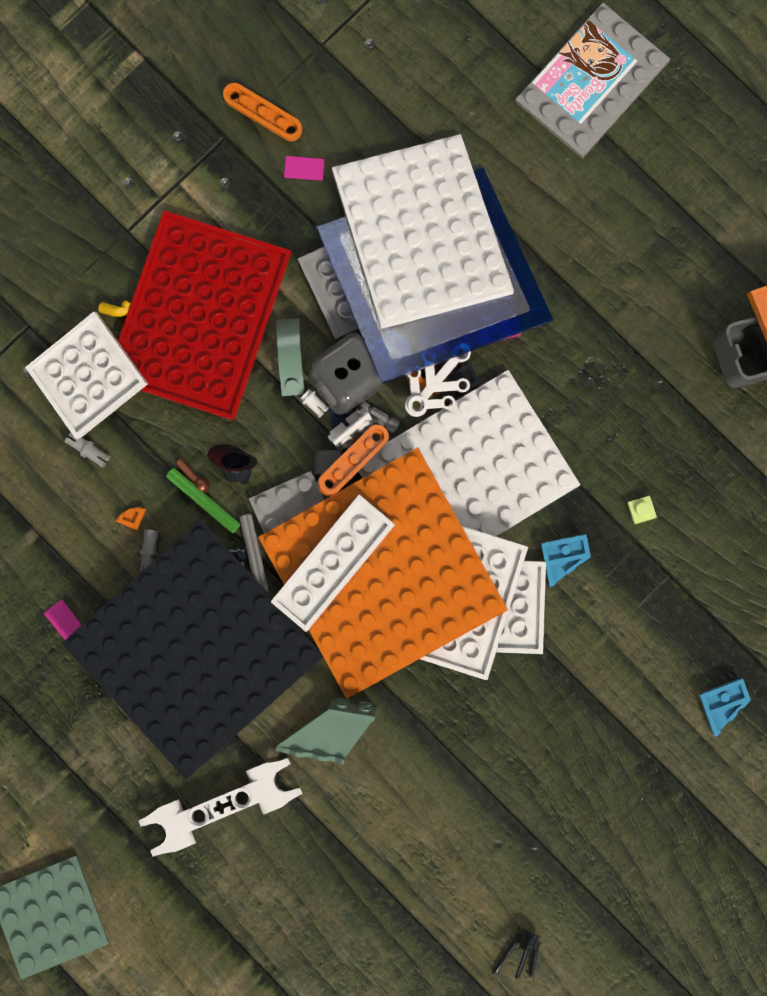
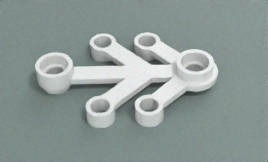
(434, 384)

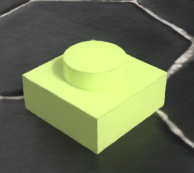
(641, 510)

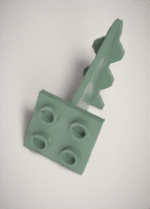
(332, 732)

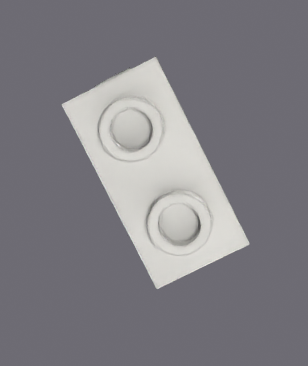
(344, 436)

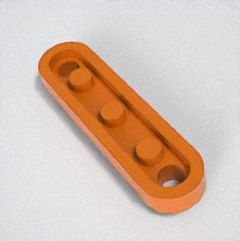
(262, 112)
(352, 460)

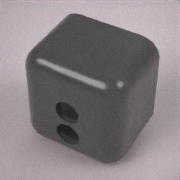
(728, 348)
(358, 386)

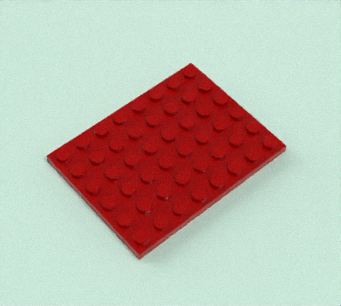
(202, 313)

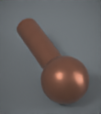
(199, 482)

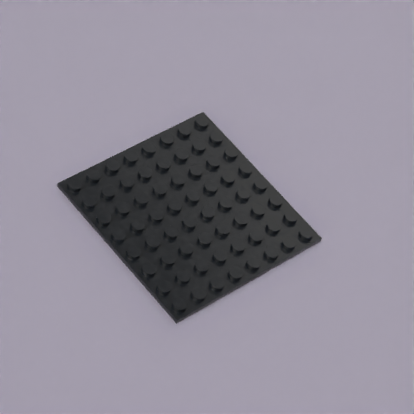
(192, 649)

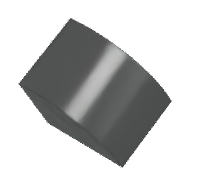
(324, 460)

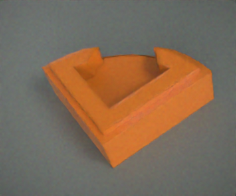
(132, 517)

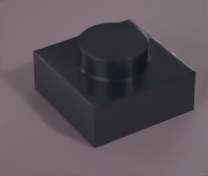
(468, 373)

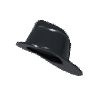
(233, 462)

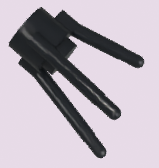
(528, 942)

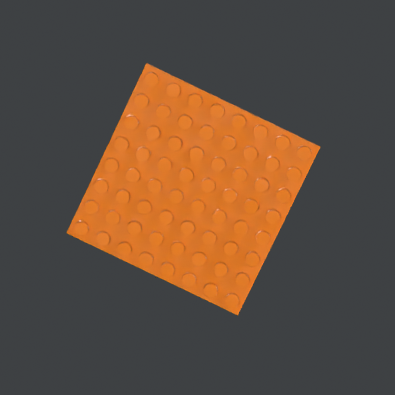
(412, 590)

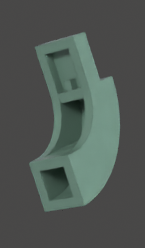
(290, 357)

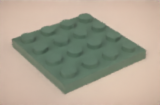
(50, 917)

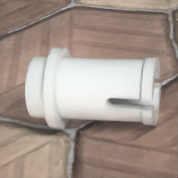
(313, 401)

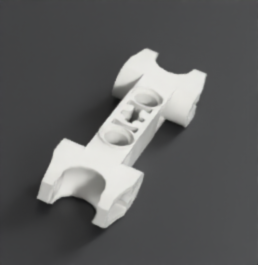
(181, 823)

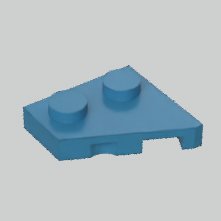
(564, 556)
(723, 703)

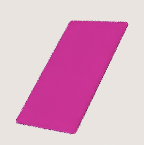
(304, 168)
(62, 619)

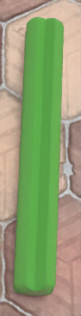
(203, 500)

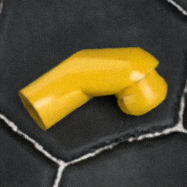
(113, 310)

